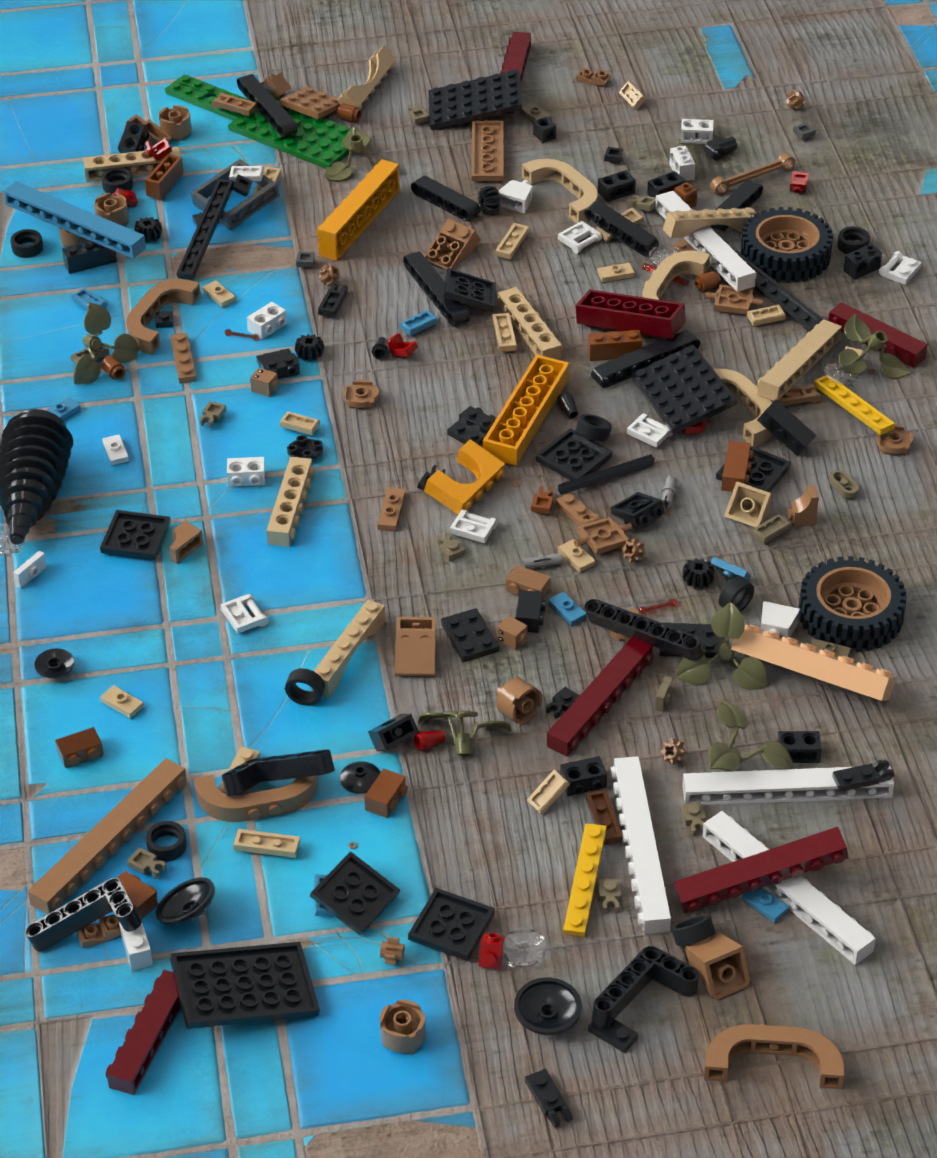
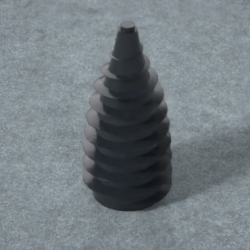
(31, 468)

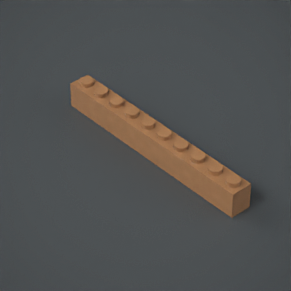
(107, 837)

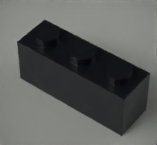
(87, 256)
(786, 427)

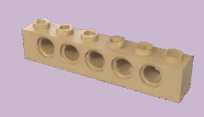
(137, 163)
(529, 324)
(290, 502)

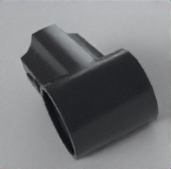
(718, 149)

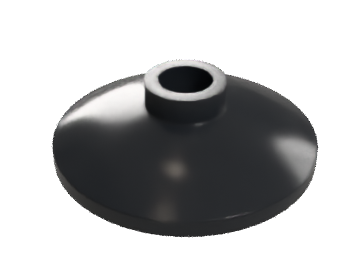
(54, 663)
(359, 777)

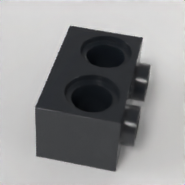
(130, 139)
(664, 183)
(616, 186)
(862, 261)
(802, 745)
(584, 775)

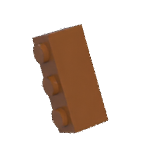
(164, 176)
(613, 344)
(736, 465)

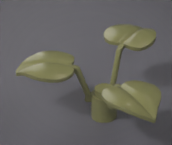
(354, 142)
(95, 321)
(853, 364)
(751, 671)
(463, 742)
(729, 758)

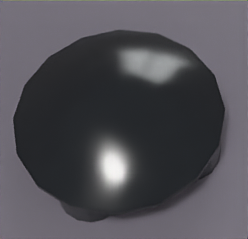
(305, 448)

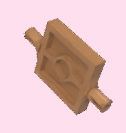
(731, 301)
(602, 535)

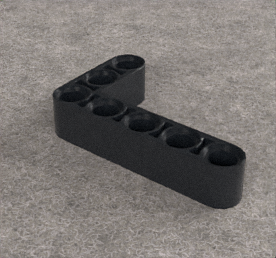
(277, 768)
(83, 911)
(647, 965)

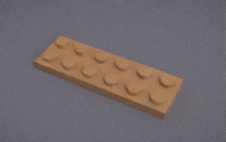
(487, 151)

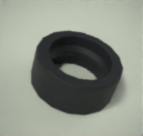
(116, 174)
(852, 233)
(23, 236)
(593, 427)
(738, 592)
(307, 677)
(162, 829)
(693, 930)

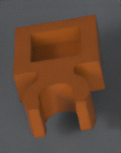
(543, 502)

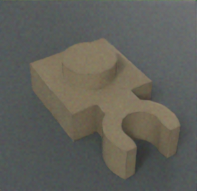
(417, 115)
(645, 203)
(212, 412)
(450, 548)
(664, 696)
(693, 815)
(144, 861)
(609, 893)

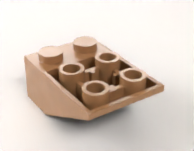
(452, 245)
(415, 646)

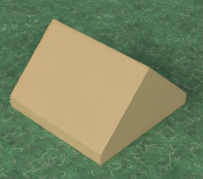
(748, 505)

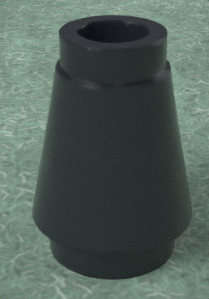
(380, 349)
(567, 404)

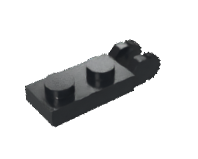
(332, 301)
(862, 775)
(548, 1096)

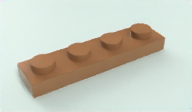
(183, 358)

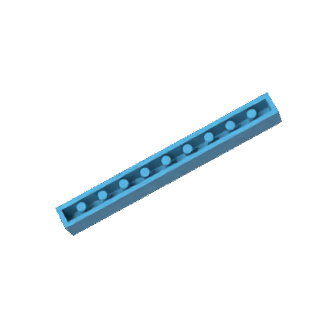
(75, 220)

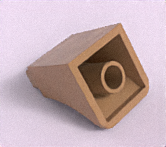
(719, 964)

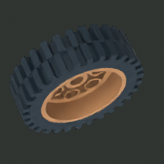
(787, 243)
(852, 603)

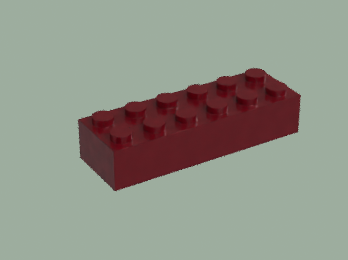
(630, 313)

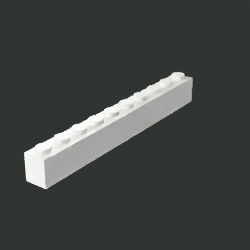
(705, 240)
(774, 786)
(641, 846)
(797, 893)

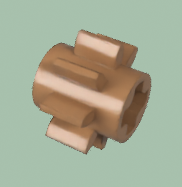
(795, 99)
(329, 275)
(634, 550)
(671, 748)
(392, 950)

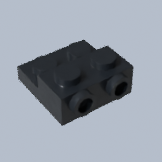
(281, 362)
(472, 425)
(638, 509)

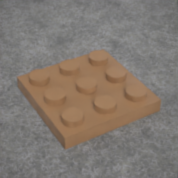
(311, 102)

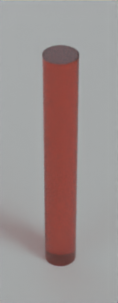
(677, 279)

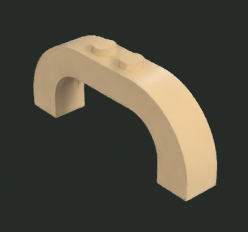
(570, 178)
(676, 264)
(747, 393)

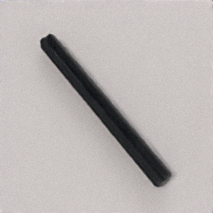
(606, 474)

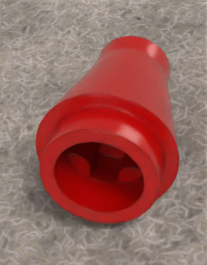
(426, 739)

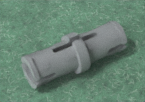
(669, 491)
(542, 561)

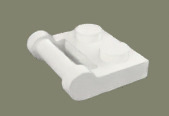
(578, 232)
(904, 272)
(649, 430)
(473, 526)
(239, 616)

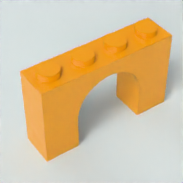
(461, 496)

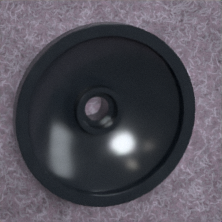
(185, 902)
(550, 998)

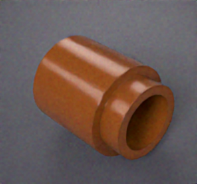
(349, 112)
(707, 281)
(113, 367)

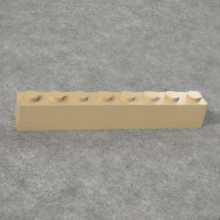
(799, 360)

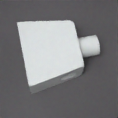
(516, 195)
(779, 619)

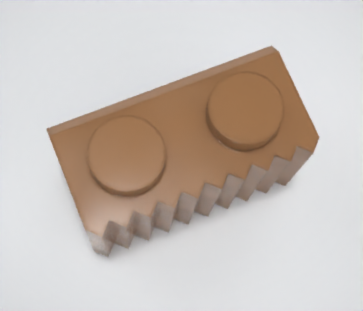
(526, 579)

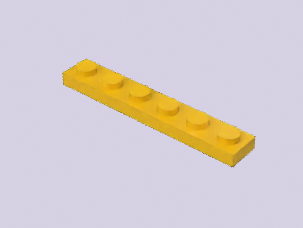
(855, 405)
(584, 880)

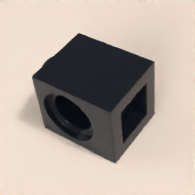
(544, 129)

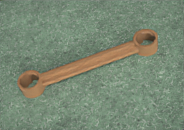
(748, 175)

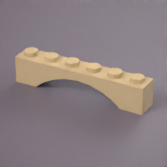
(379, 65)
(683, 223)
(364, 624)

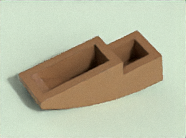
(156, 133)

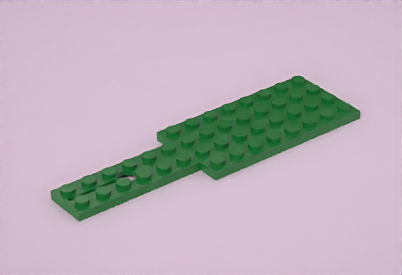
(315, 142)

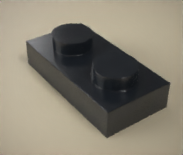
(615, 1034)

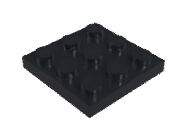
(469, 290)
(573, 455)
(765, 470)
(135, 534)
(355, 893)
(451, 924)

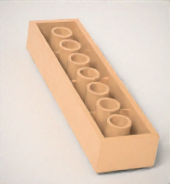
(815, 663)

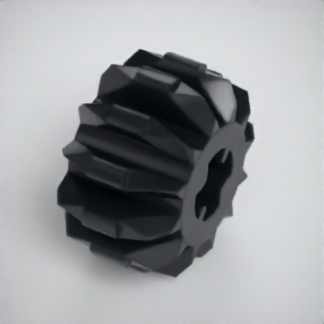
(489, 199)
(150, 228)
(309, 347)
(698, 573)

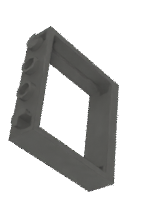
(245, 208)

